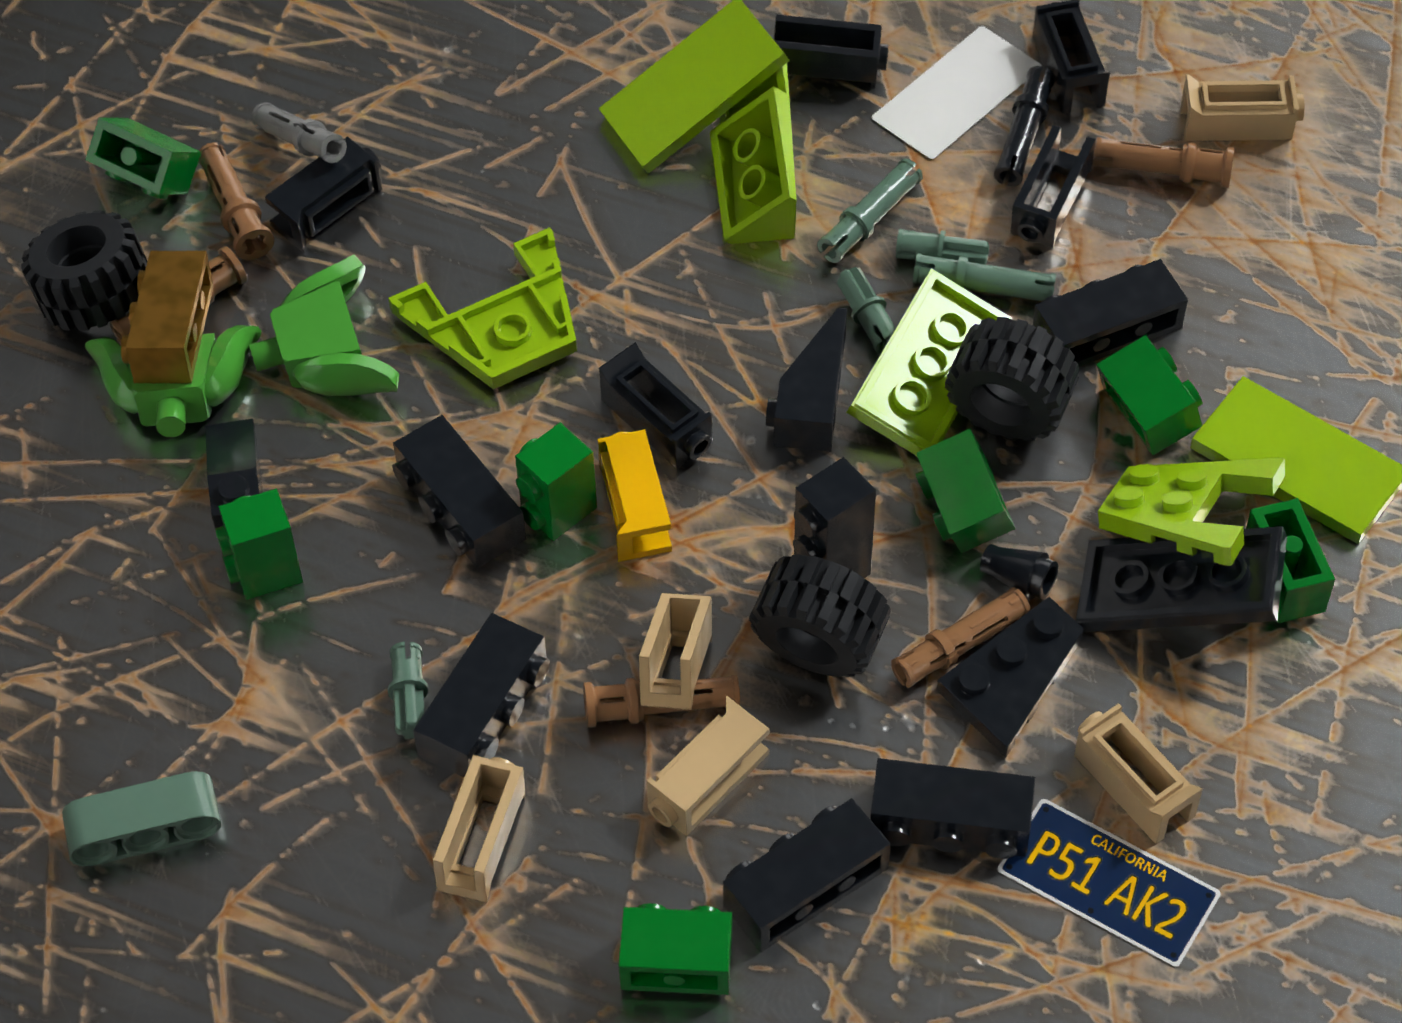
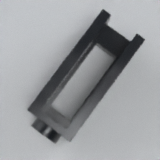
(1062, 20)
(831, 48)
(323, 193)
(1038, 224)
(675, 442)

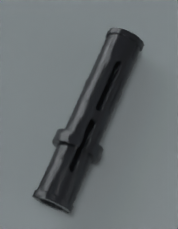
(1028, 111)

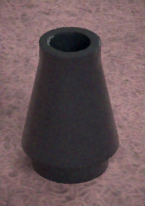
(1023, 569)

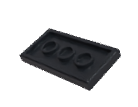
(1154, 586)

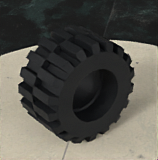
(84, 269)
(1012, 379)
(820, 615)

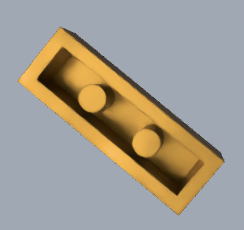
(168, 317)

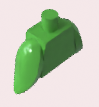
(319, 339)
(172, 405)

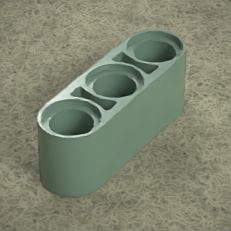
(141, 818)

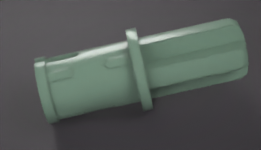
(940, 245)
(866, 307)
(407, 688)

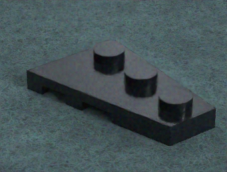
(1010, 674)

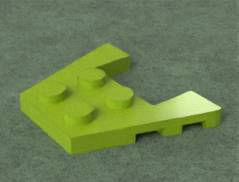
(504, 332)
(1177, 498)

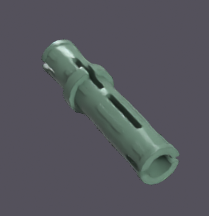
(859, 221)
(987, 277)

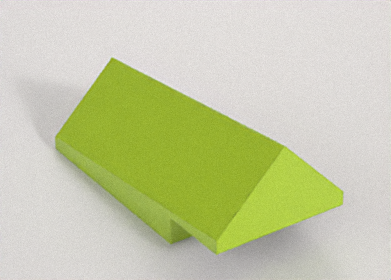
(757, 165)

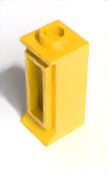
(634, 495)

